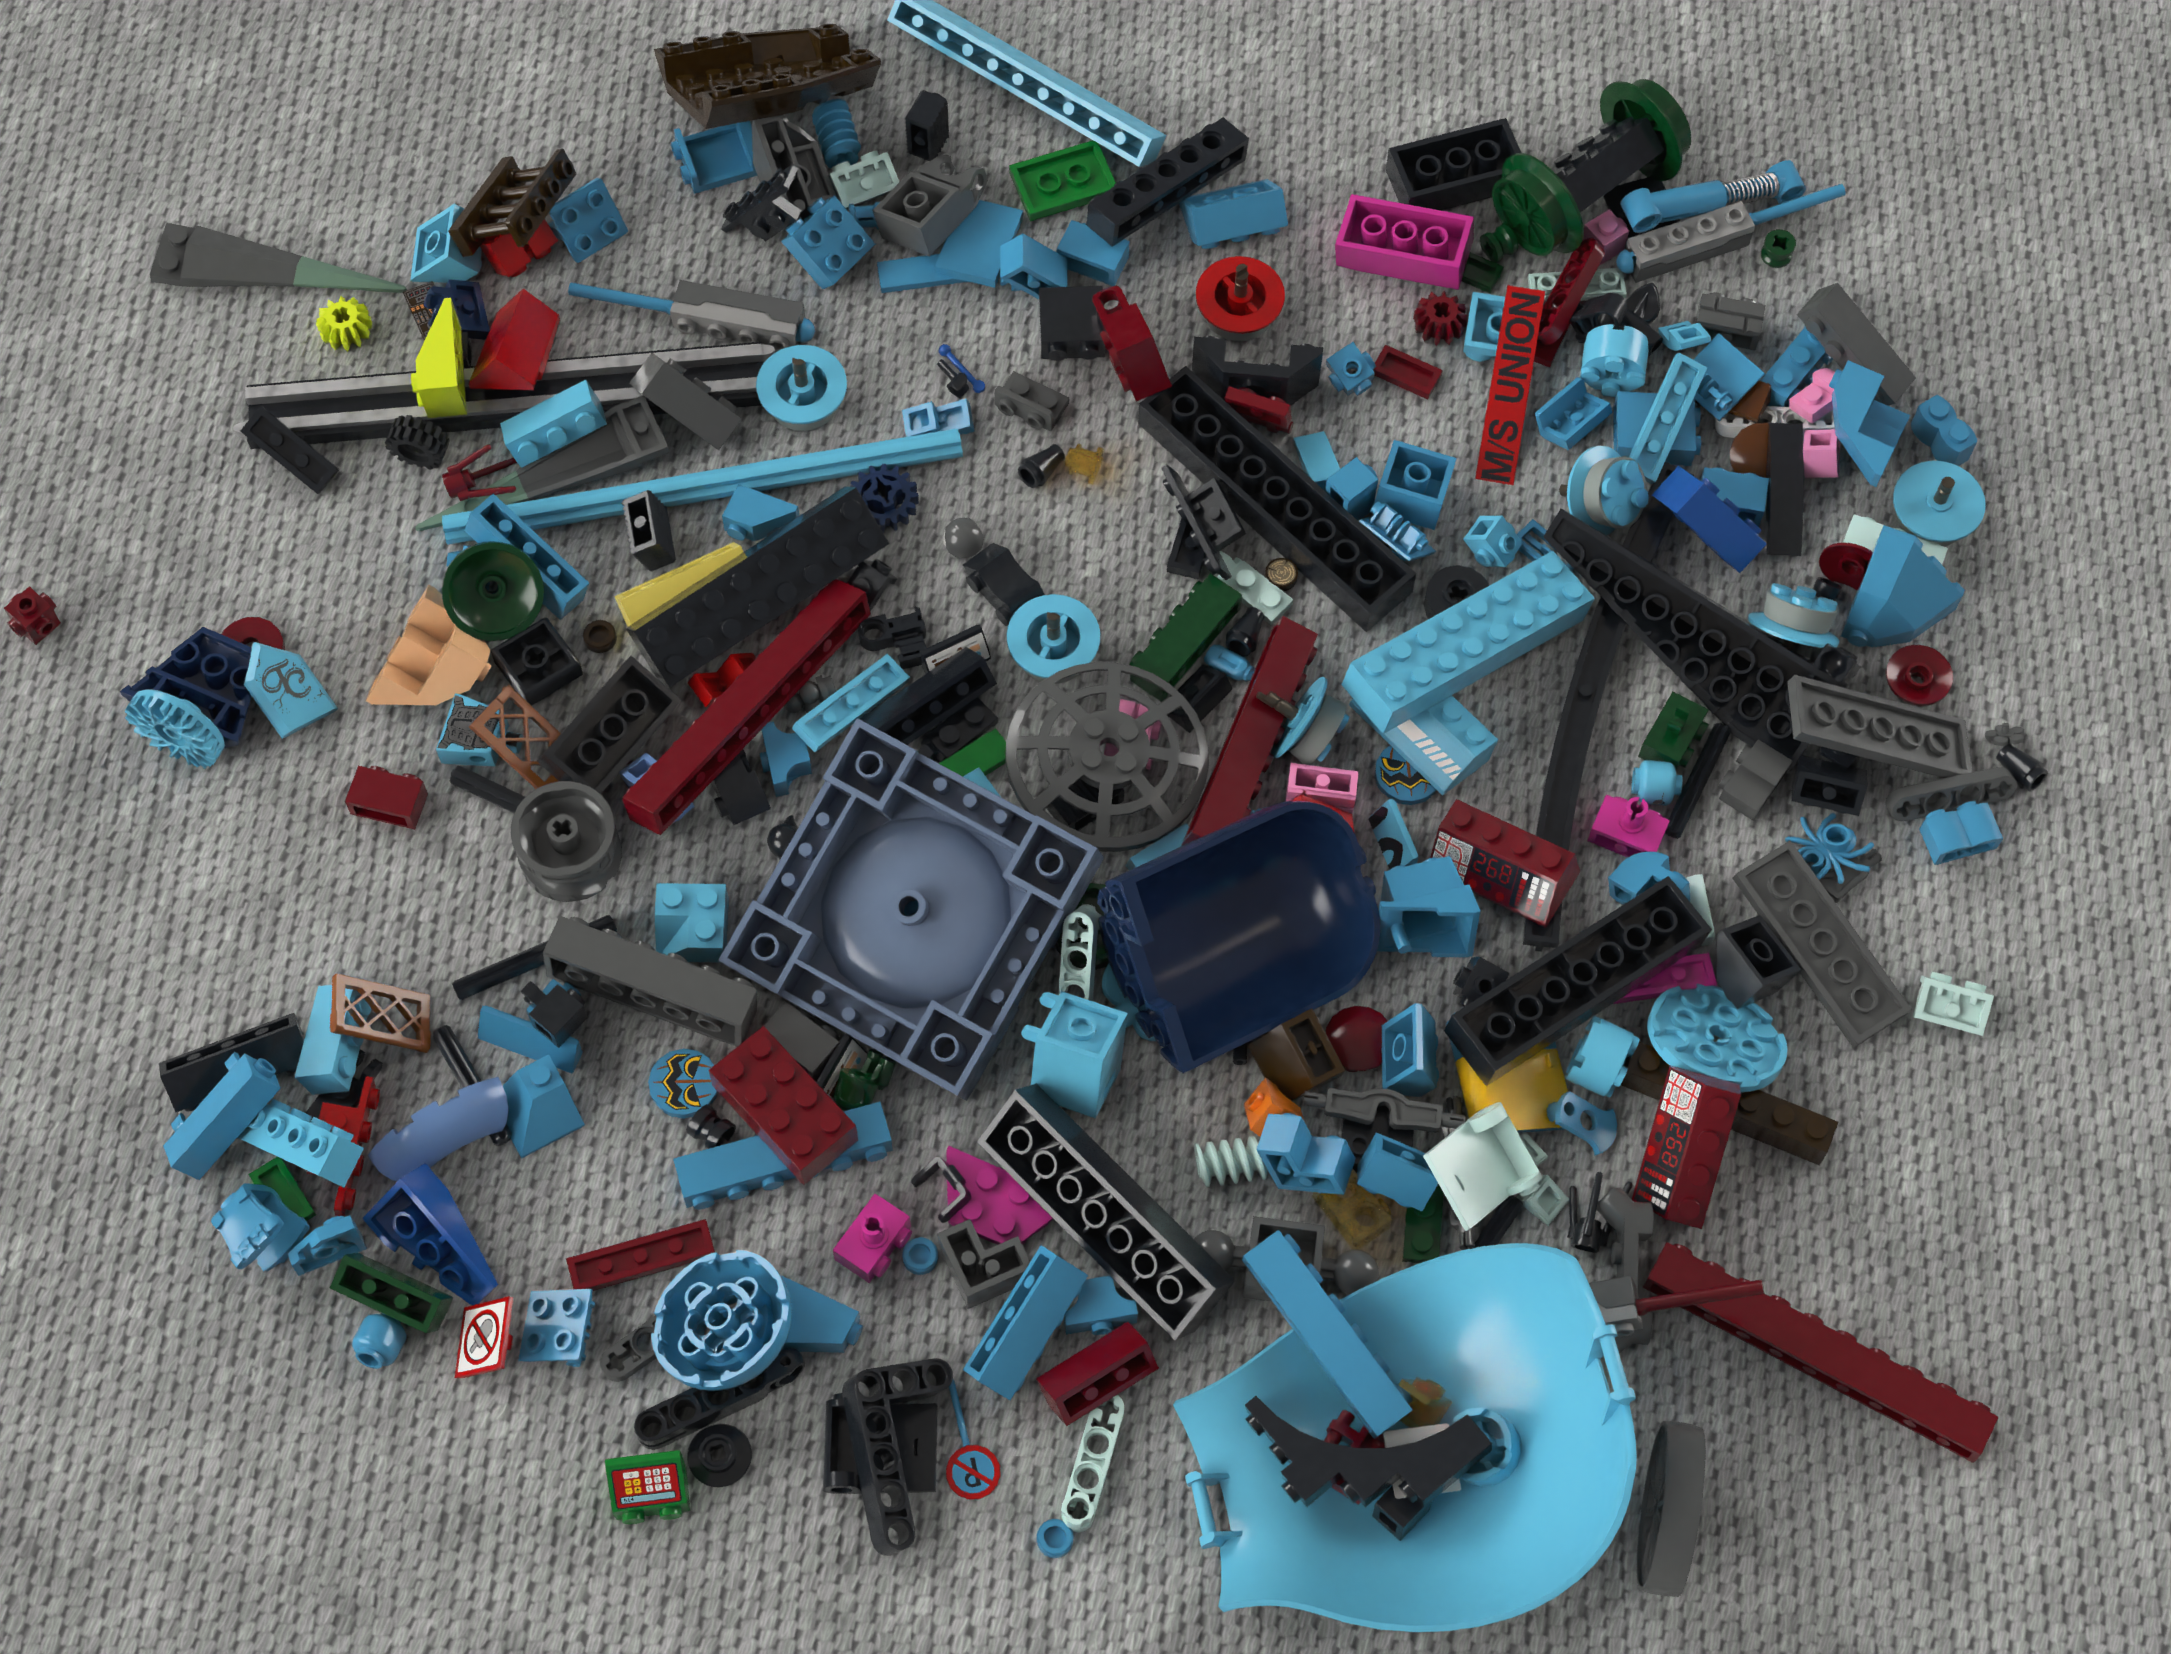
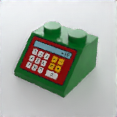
(648, 1486)

